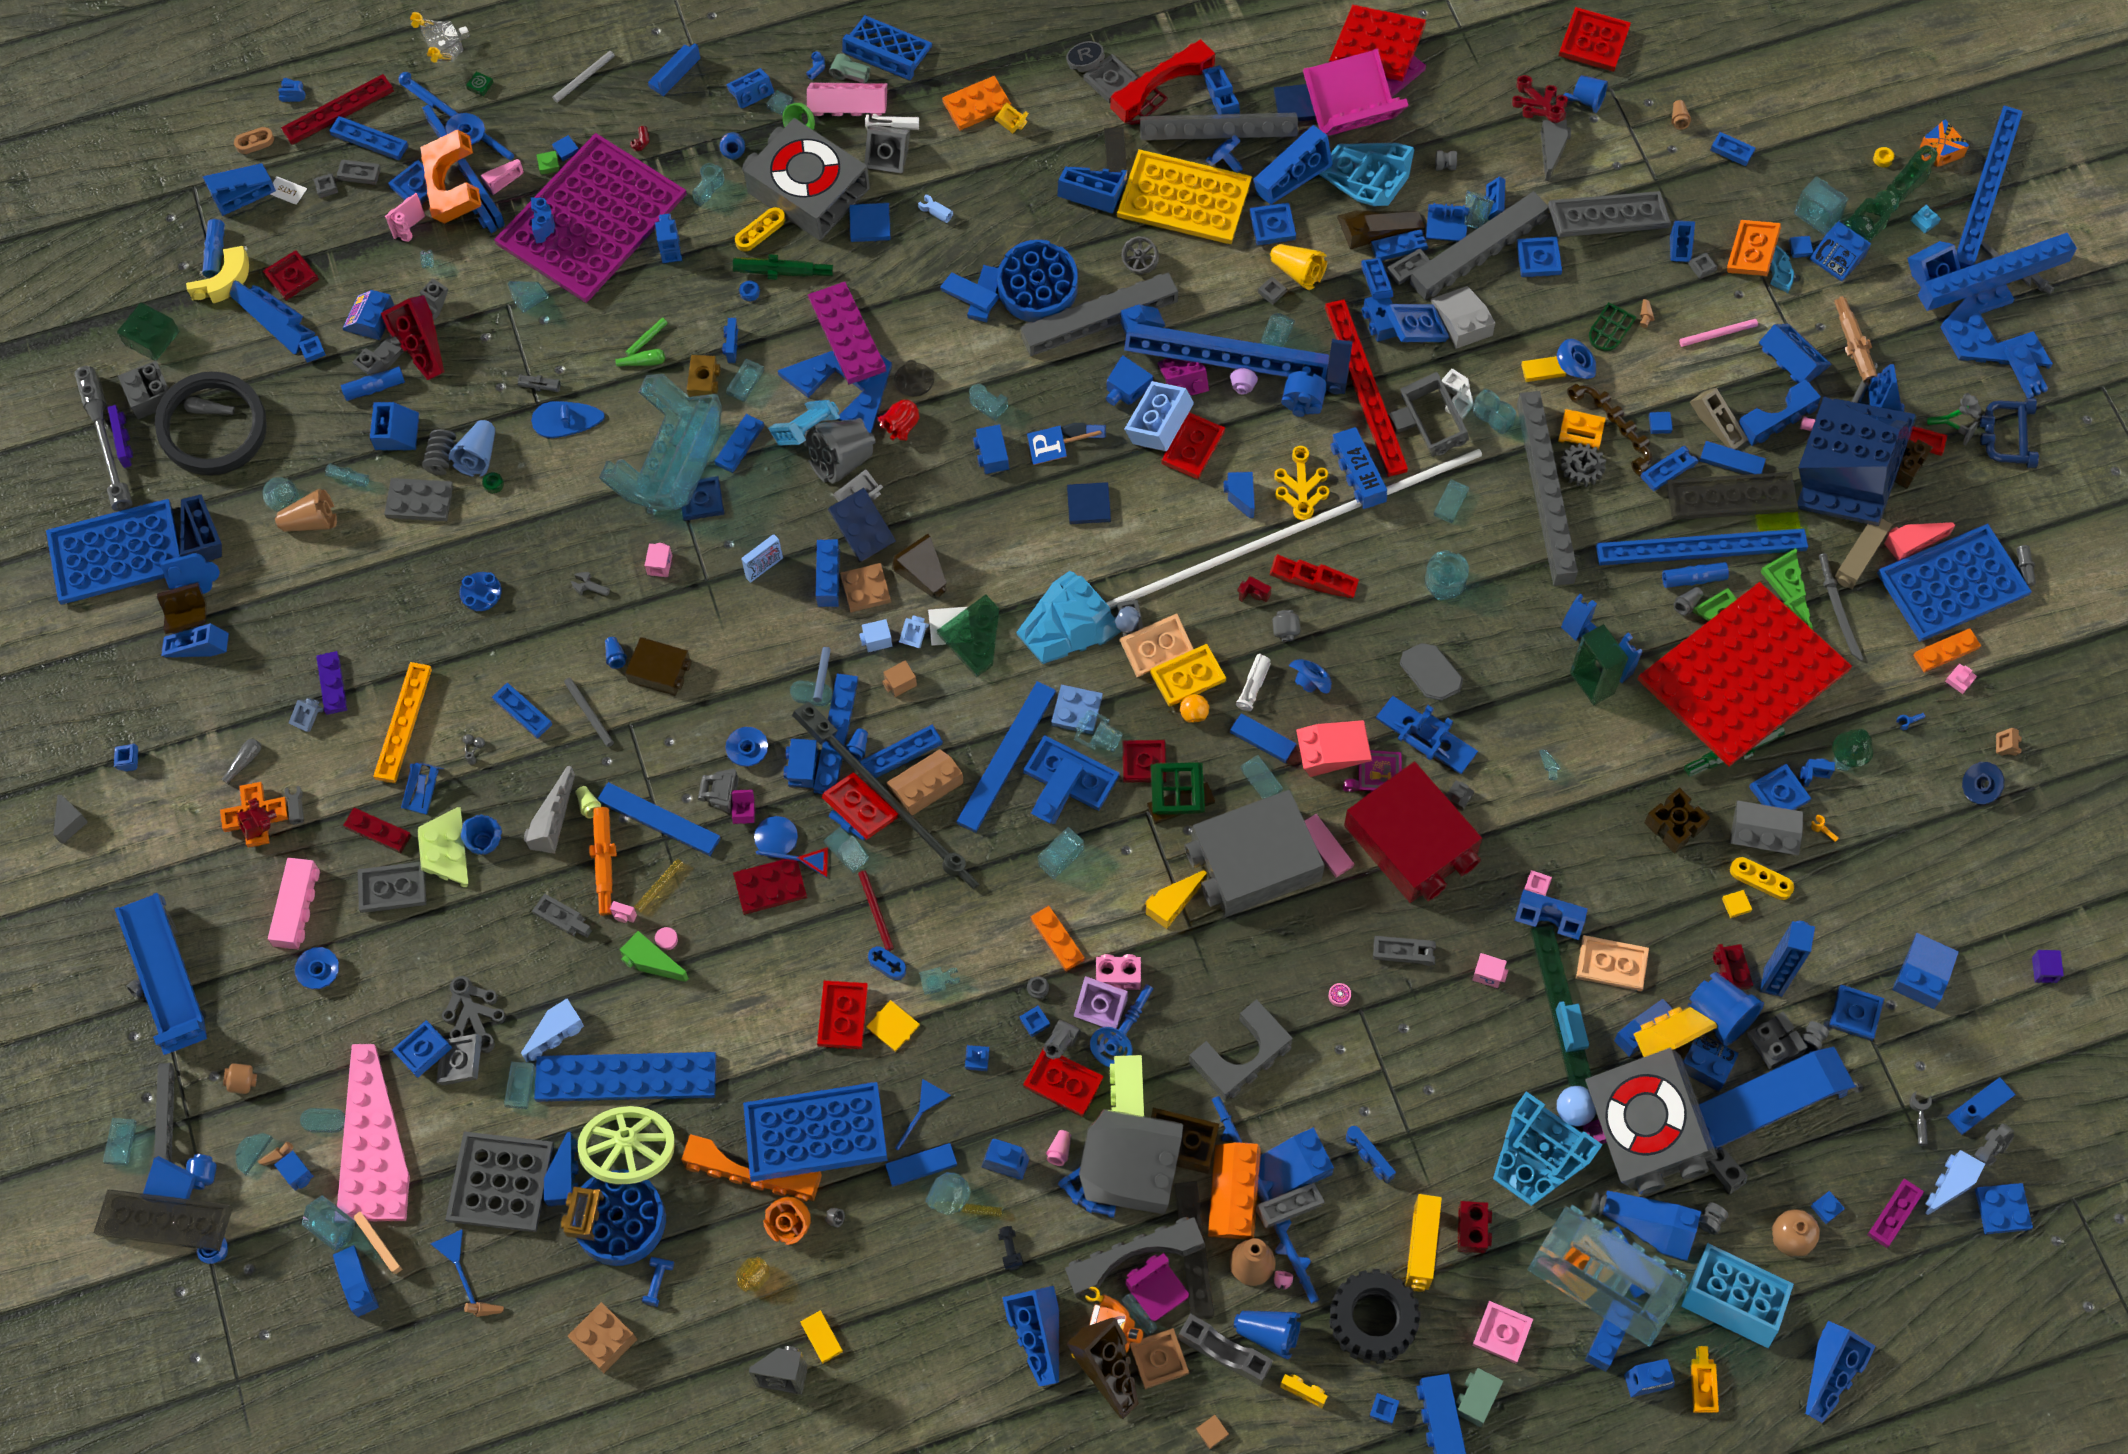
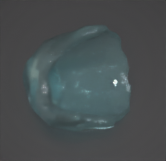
(948, 1193)

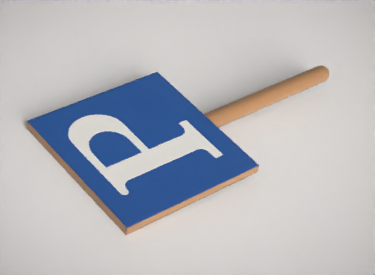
(1049, 444)

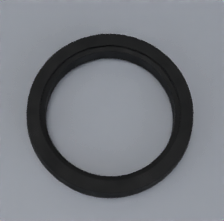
(198, 382)

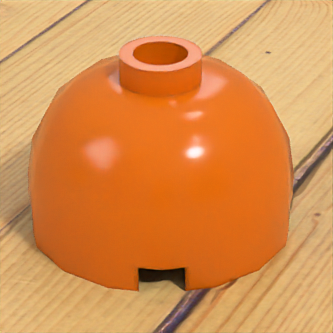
(787, 1220)

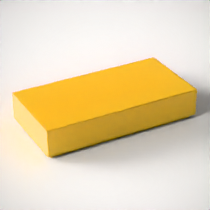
(1542, 369)
(821, 1336)

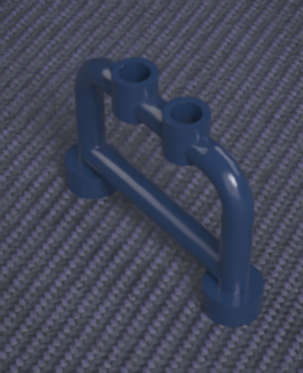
(1988, 438)

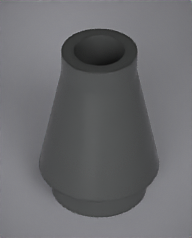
(1687, 602)

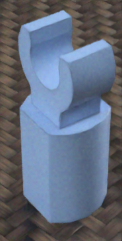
(936, 209)

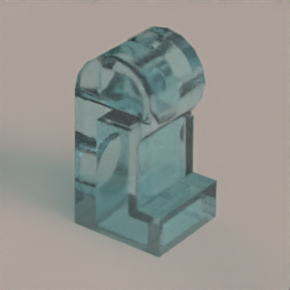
(987, 402)

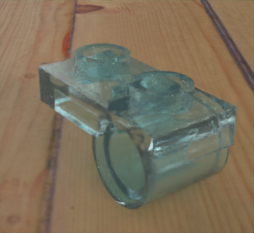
(708, 185)

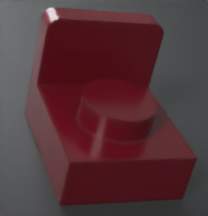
(1256, 588)

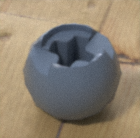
(1127, 619)

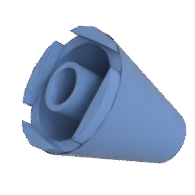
(474, 450)

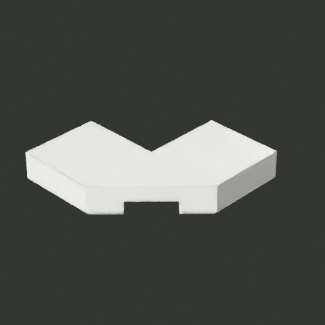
(1460, 387)

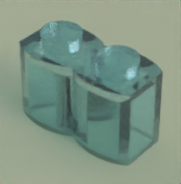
(1495, 412)

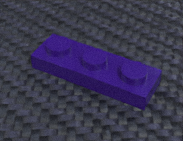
(120, 436)
(331, 683)

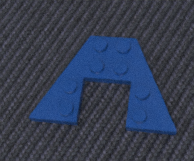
(1972, 338)
(812, 373)

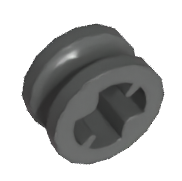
(1598, 1203)

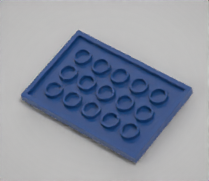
(112, 551)
(1953, 582)
(814, 1131)

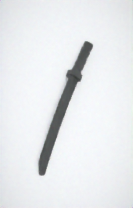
(1830, 584)

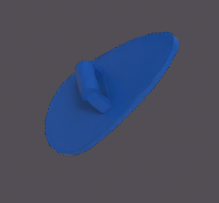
(564, 418)

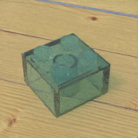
(1820, 205)

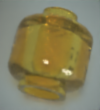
(752, 1274)

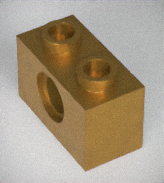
(701, 367)

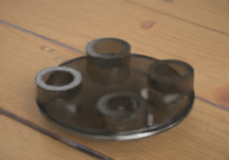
(914, 379)

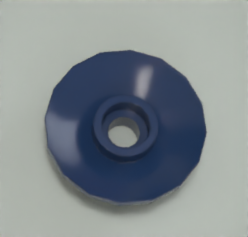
(1974, 782)

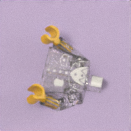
(441, 38)

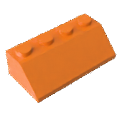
(1234, 1191)

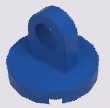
(1223, 151)

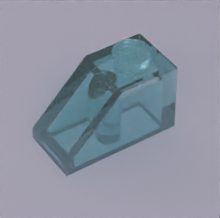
(1277, 330)

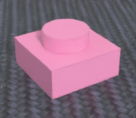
(623, 912)

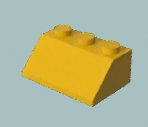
(1672, 1030)

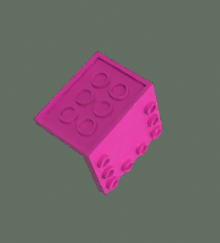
(1351, 93)

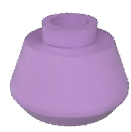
(1243, 380)

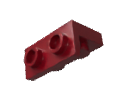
(1733, 965)

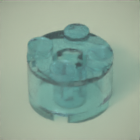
(1446, 575)

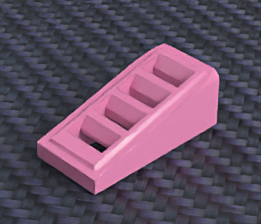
(501, 176)

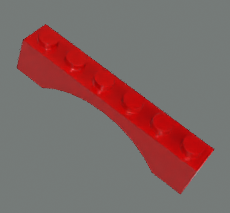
(1190, 61)

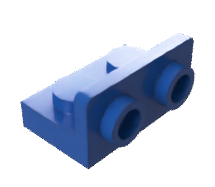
(751, 88)

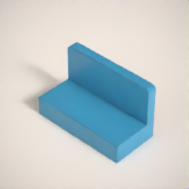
(1572, 1027)

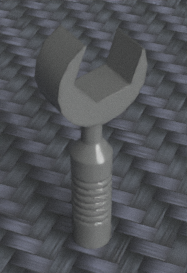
(1921, 1122)

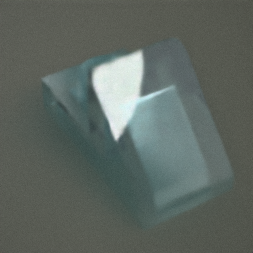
(846, 849)

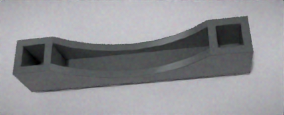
(1179, 1239)

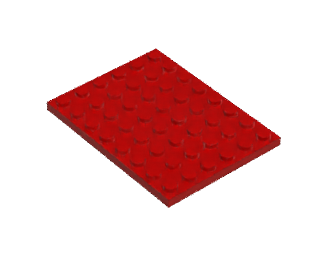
(1744, 673)

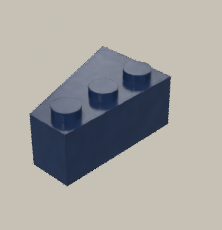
(197, 530)

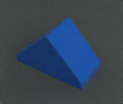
(1682, 240)

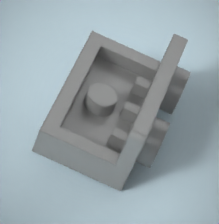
(863, 480)

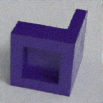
(2047, 966)

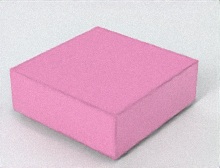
(1538, 883)

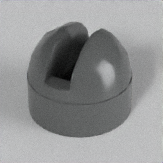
(135, 988)
(839, 1219)

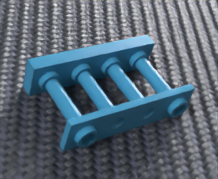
(794, 432)

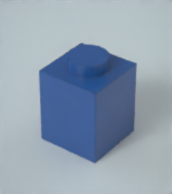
(294, 1171)

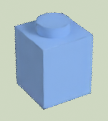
(876, 635)

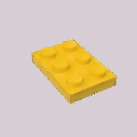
(1188, 675)

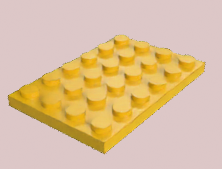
(1184, 196)

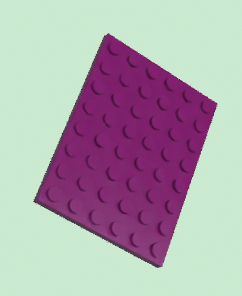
(601, 215)

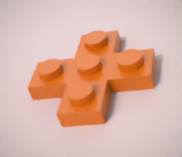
(249, 792)

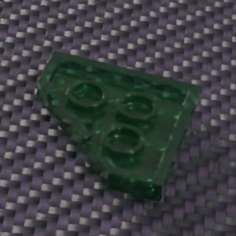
(973, 635)

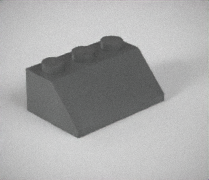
(1767, 827)
(781, 1371)

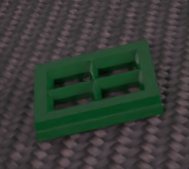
(1158, 788)

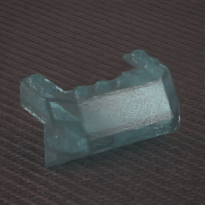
(677, 452)
(1609, 1274)

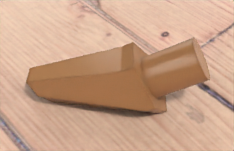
(1646, 314)
(276, 1155)
(483, 1309)

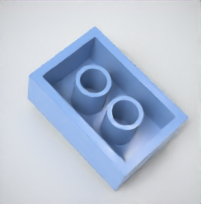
(1159, 416)

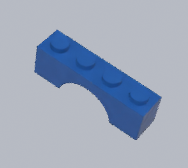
(1760, 424)

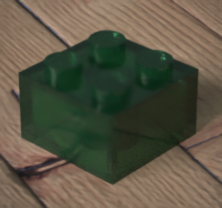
(148, 331)

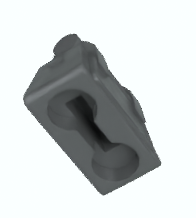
(722, 786)

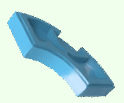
(1781, 270)

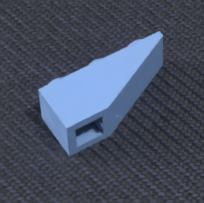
(554, 1027)
(1960, 1176)

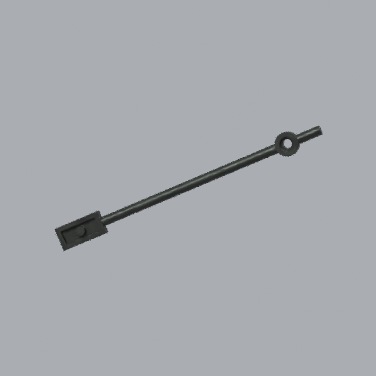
(824, 731)

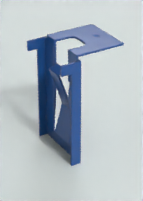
(416, 804)

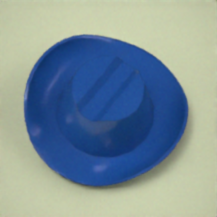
(1576, 359)
(1311, 676)

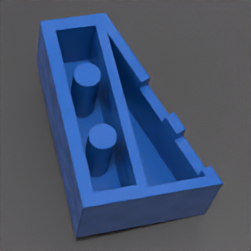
(1092, 188)

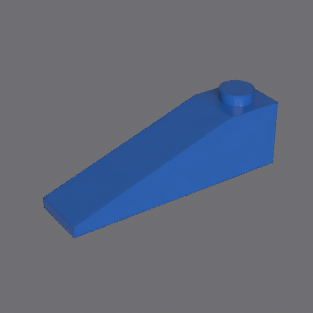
(1884, 390)
(1836, 1362)

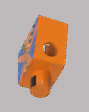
(1947, 143)

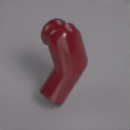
(642, 141)

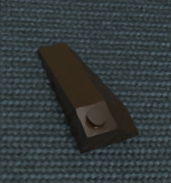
(1104, 1359)

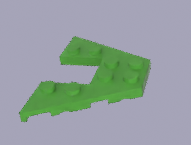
(1782, 575)

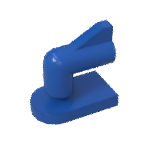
(291, 91)

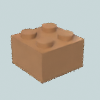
(602, 1337)

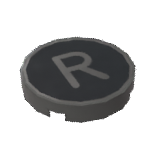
(1085, 56)

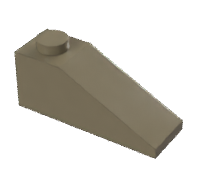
(1719, 418)

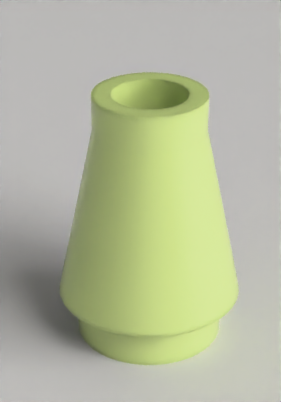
(586, 801)

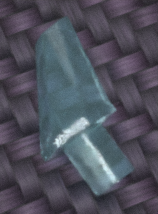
(1549, 764)

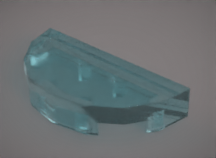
(250, 1150)

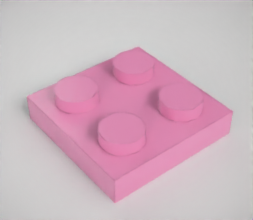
(1502, 1332)

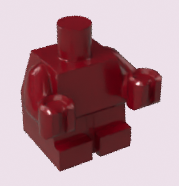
(255, 820)

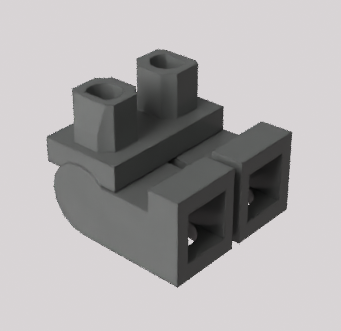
(1770, 1043)

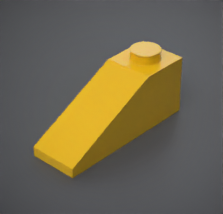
(1172, 899)

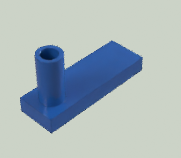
(1981, 1106)

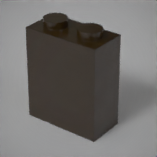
(658, 666)

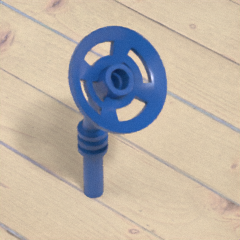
(1120, 1038)

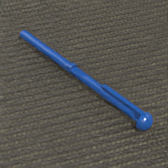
(406, 81)

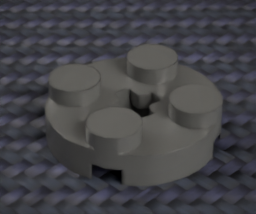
(1997, 1143)

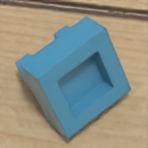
(1925, 219)

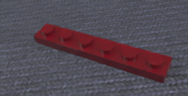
(341, 106)

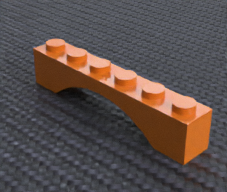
(704, 1156)

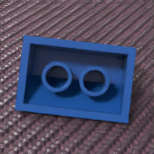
(1793, 353)

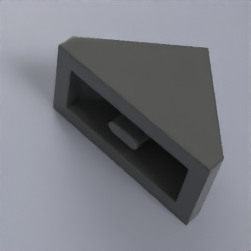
(67, 820)

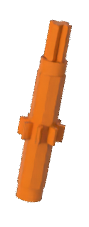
(602, 852)

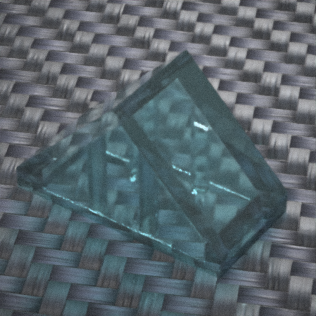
(1479, 209)
(527, 294)

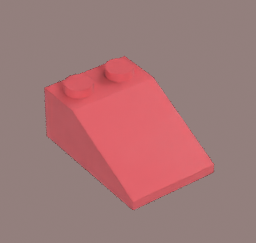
(1333, 746)

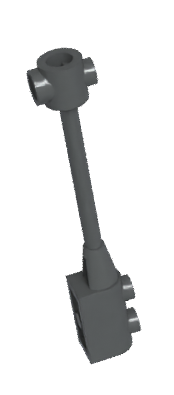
(94, 404)

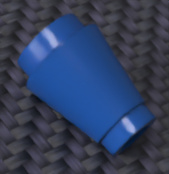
(614, 653)
(858, 743)

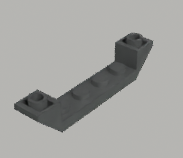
(390, 349)

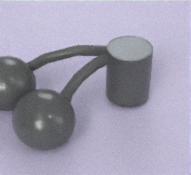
(478, 742)

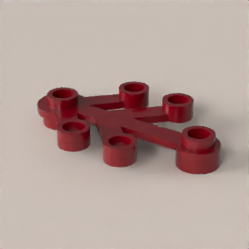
(1553, 113)

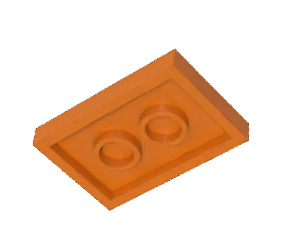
(976, 102)
(1754, 247)

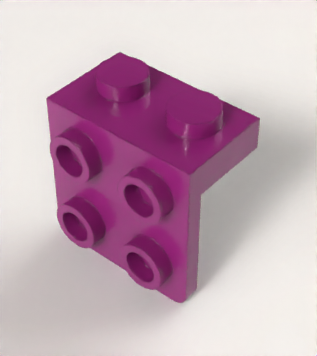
(1185, 374)
(1156, 1287)

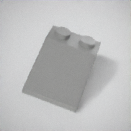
(1464, 316)

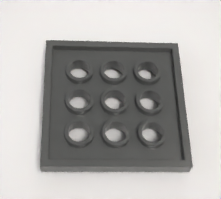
(504, 1216)

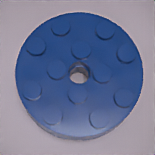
(1019, 275)
(638, 1230)

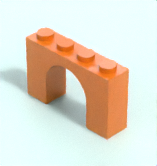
(437, 159)

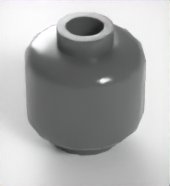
(1286, 625)

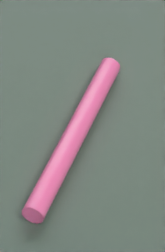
(1718, 332)

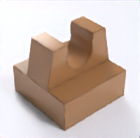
(2008, 742)

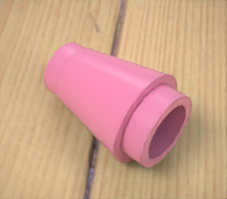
(1059, 1149)

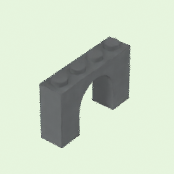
(1228, 1077)

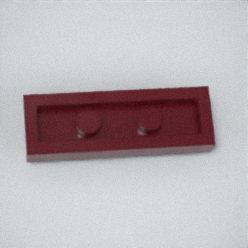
(377, 830)

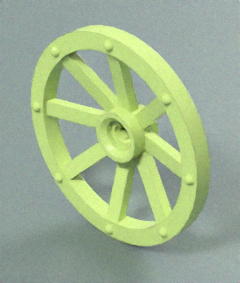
(625, 1142)

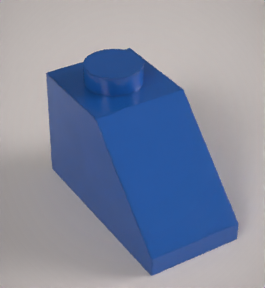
(1141, 315)
(1240, 491)

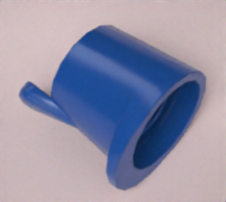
(1589, 92)

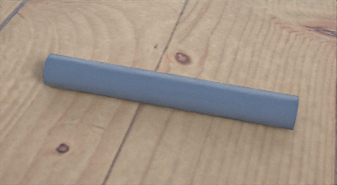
(821, 674)

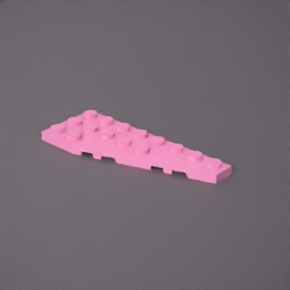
(372, 1159)

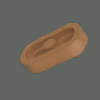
(254, 140)

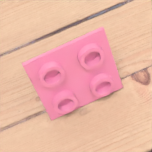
(404, 217)

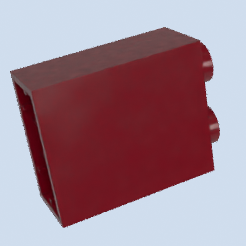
(1414, 834)

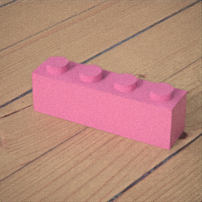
(293, 903)

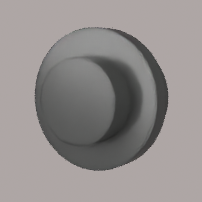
(1037, 987)

